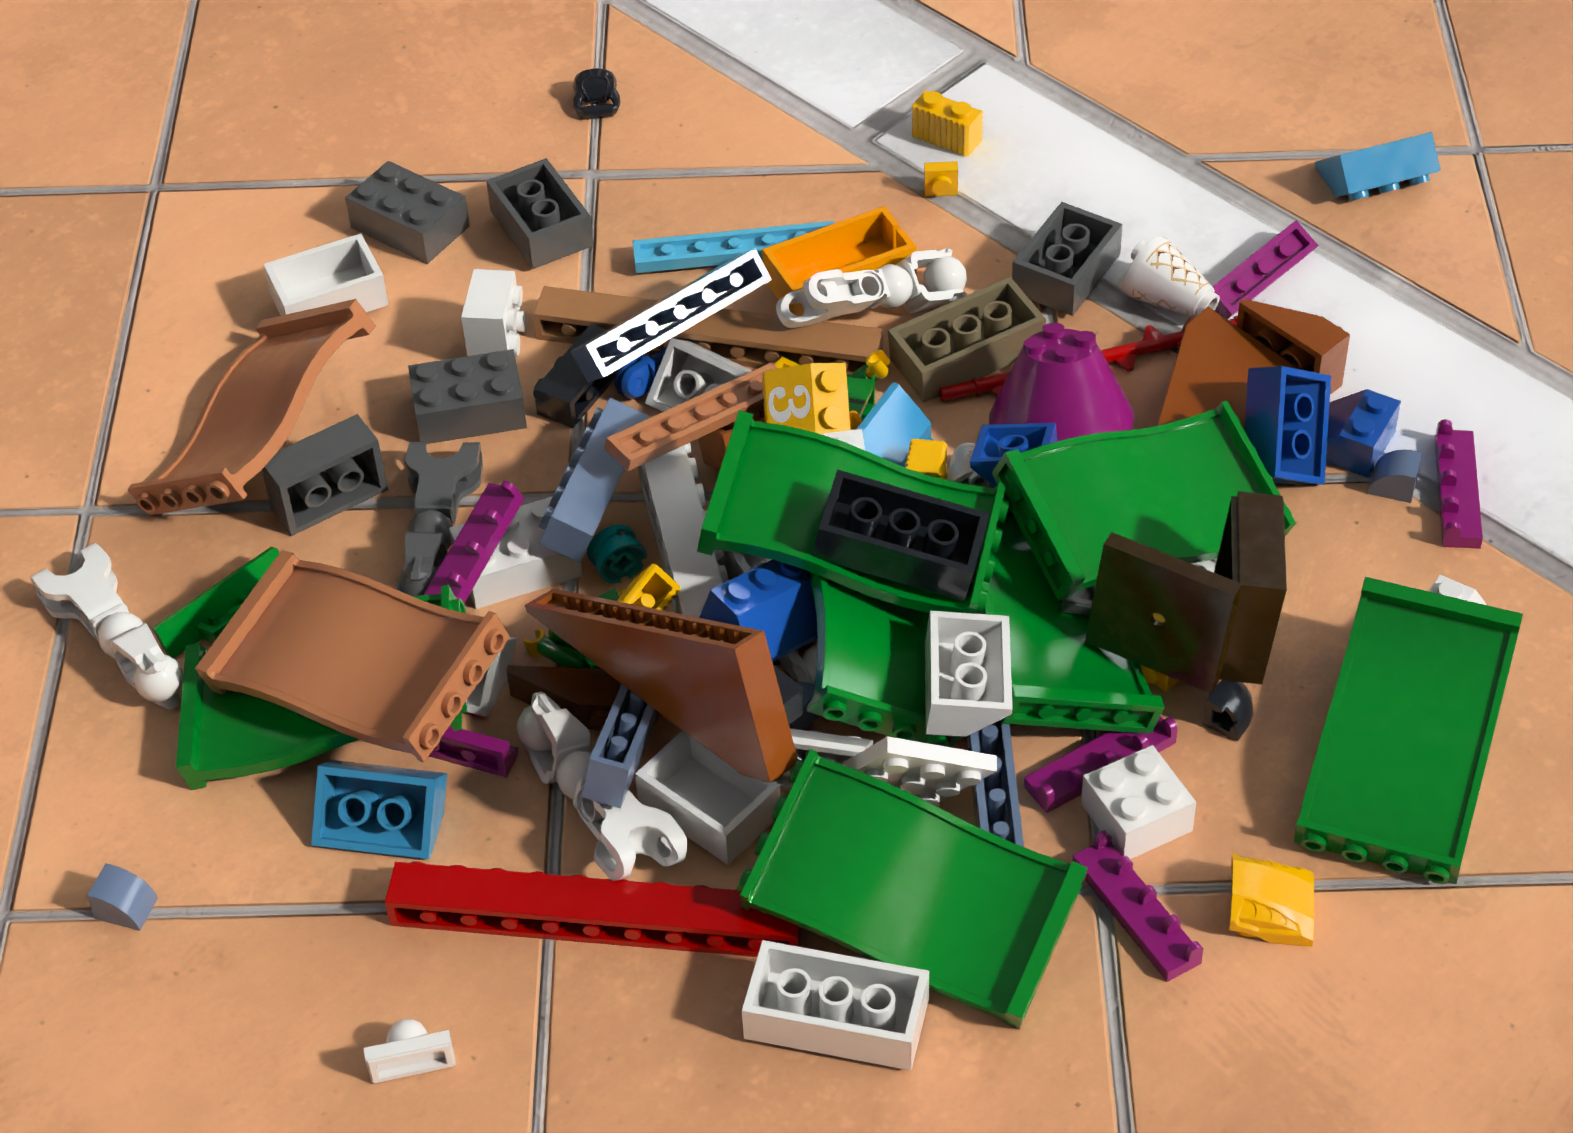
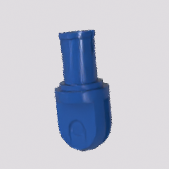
(638, 375)

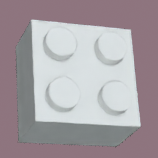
(493, 312)
(1138, 802)

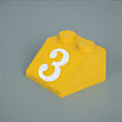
(807, 397)

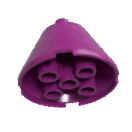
(1063, 382)

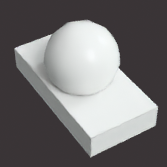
(409, 1052)

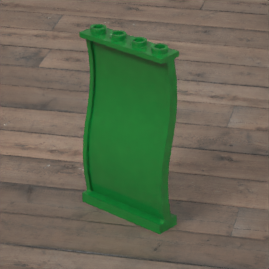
(1147, 484)
(776, 495)
(871, 664)
(1053, 669)
(1409, 731)
(248, 735)
(912, 886)

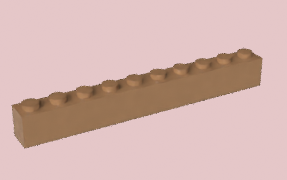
(736, 335)

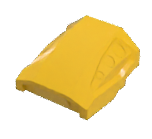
(1272, 901)

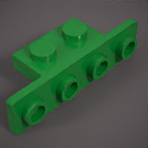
(213, 609)

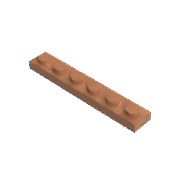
(687, 420)

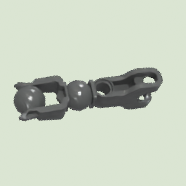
(438, 490)

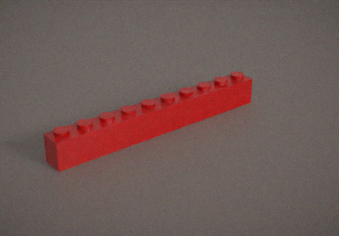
(580, 909)

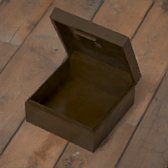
(1214, 621)

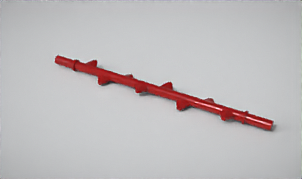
(1123, 355)

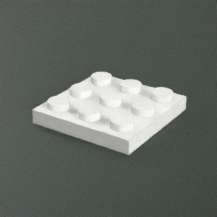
(924, 768)

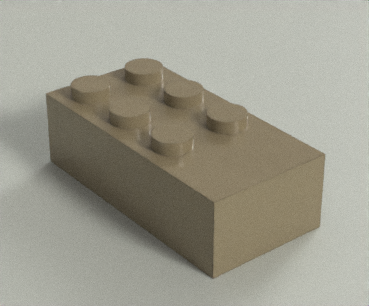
(964, 338)

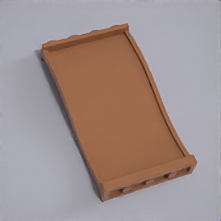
(252, 408)
(353, 654)

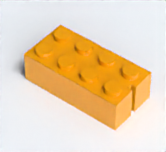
(848, 246)

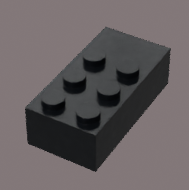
(900, 535)

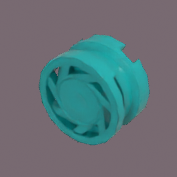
(616, 553)

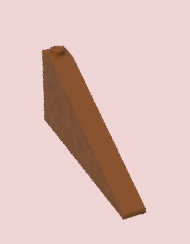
(1214, 367)
(692, 670)

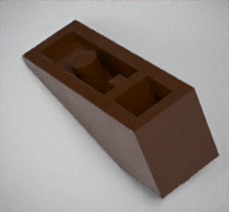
(582, 691)

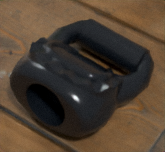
(595, 86)

